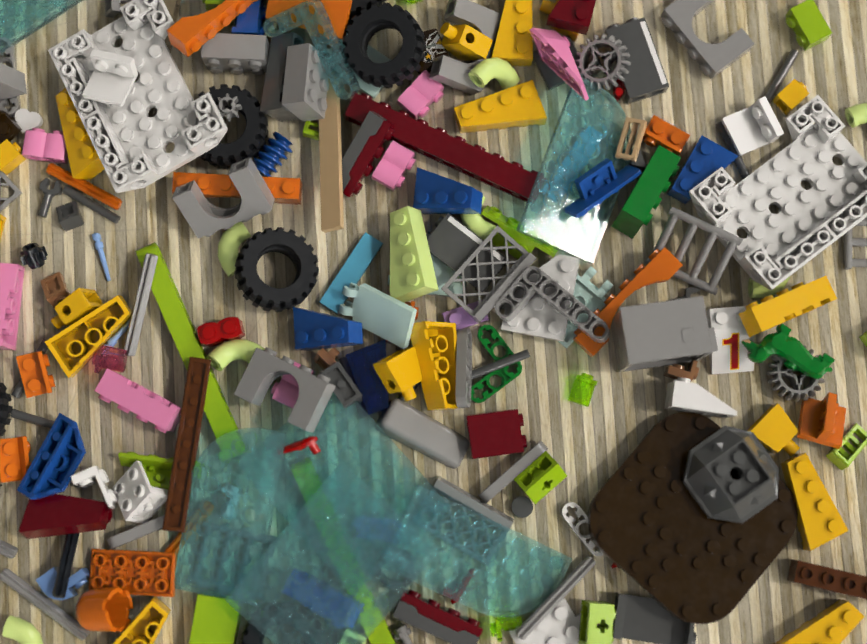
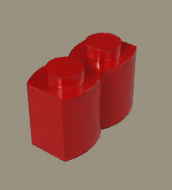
(214, 333)

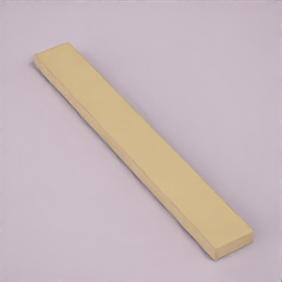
(331, 165)

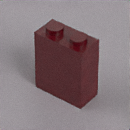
(496, 434)

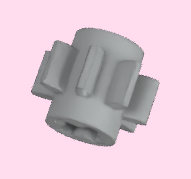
(228, 101)

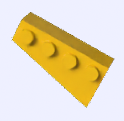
(514, 36)
(503, 109)
(81, 153)
(786, 305)
(82, 339)
(436, 355)
(817, 514)
(146, 624)
(828, 627)

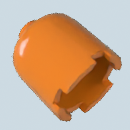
(104, 609)

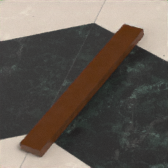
(186, 444)

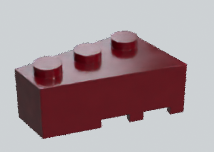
(572, 15)

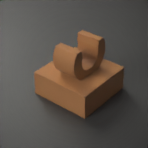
(326, 359)

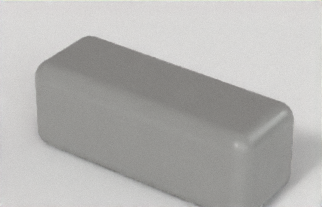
(423, 433)

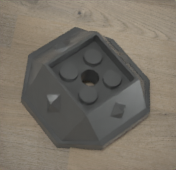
(710, 481)

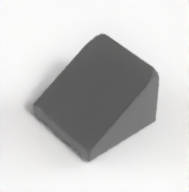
(640, 164)
(69, 216)

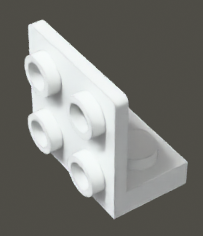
(111, 78)
(753, 127)
(87, 478)
(136, 495)

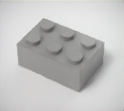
(236, 53)
(305, 83)

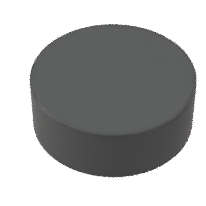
(522, 506)

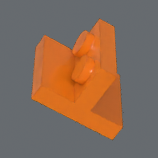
(822, 421)

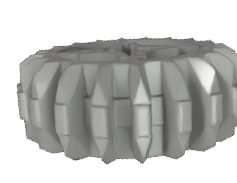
(609, 58)
(795, 381)

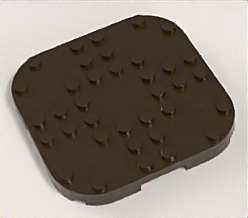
(665, 540)

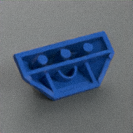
(54, 461)

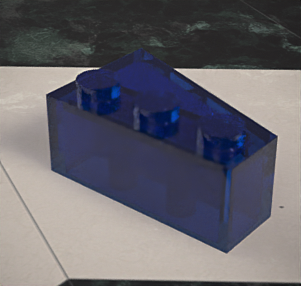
(368, 382)

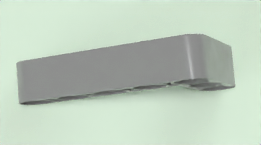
(555, 300)

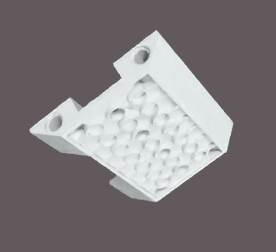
(125, 136)
(806, 218)

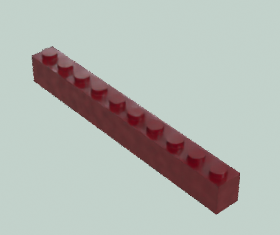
(447, 149)

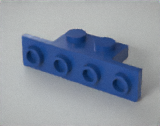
(598, 185)

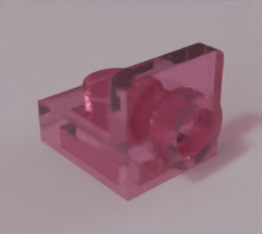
(109, 358)

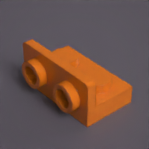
(666, 135)
(35, 374)
(14, 459)

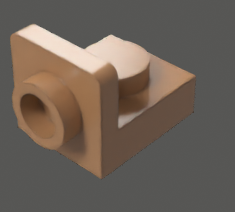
(55, 288)
(679, 371)

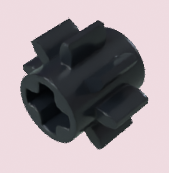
(33, 255)

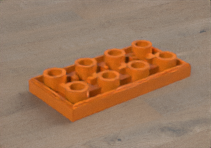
(336, 9)
(135, 571)

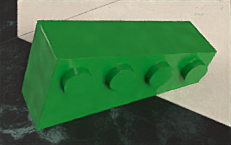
(647, 192)

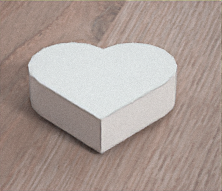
(28, 120)

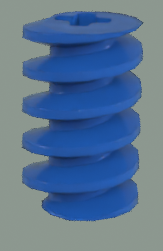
(272, 154)

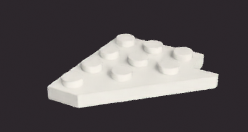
(538, 316)
(556, 628)

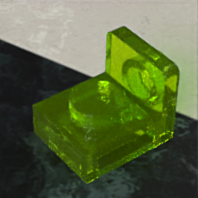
(582, 389)
(505, 623)

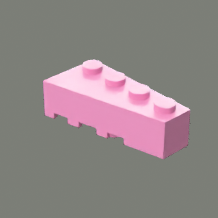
(10, 302)
(139, 400)

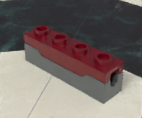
(363, 151)
(437, 621)

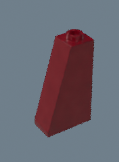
(63, 515)

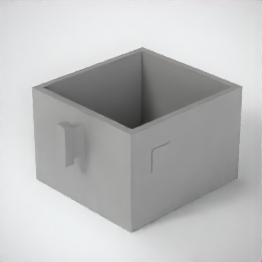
(662, 334)

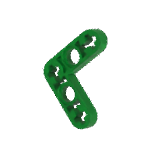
(505, 376)

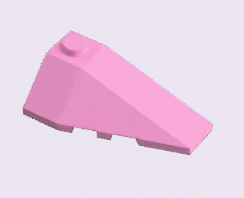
(556, 54)

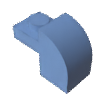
(77, 580)

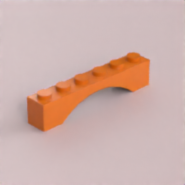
(194, 31)
(220, 185)
(657, 270)

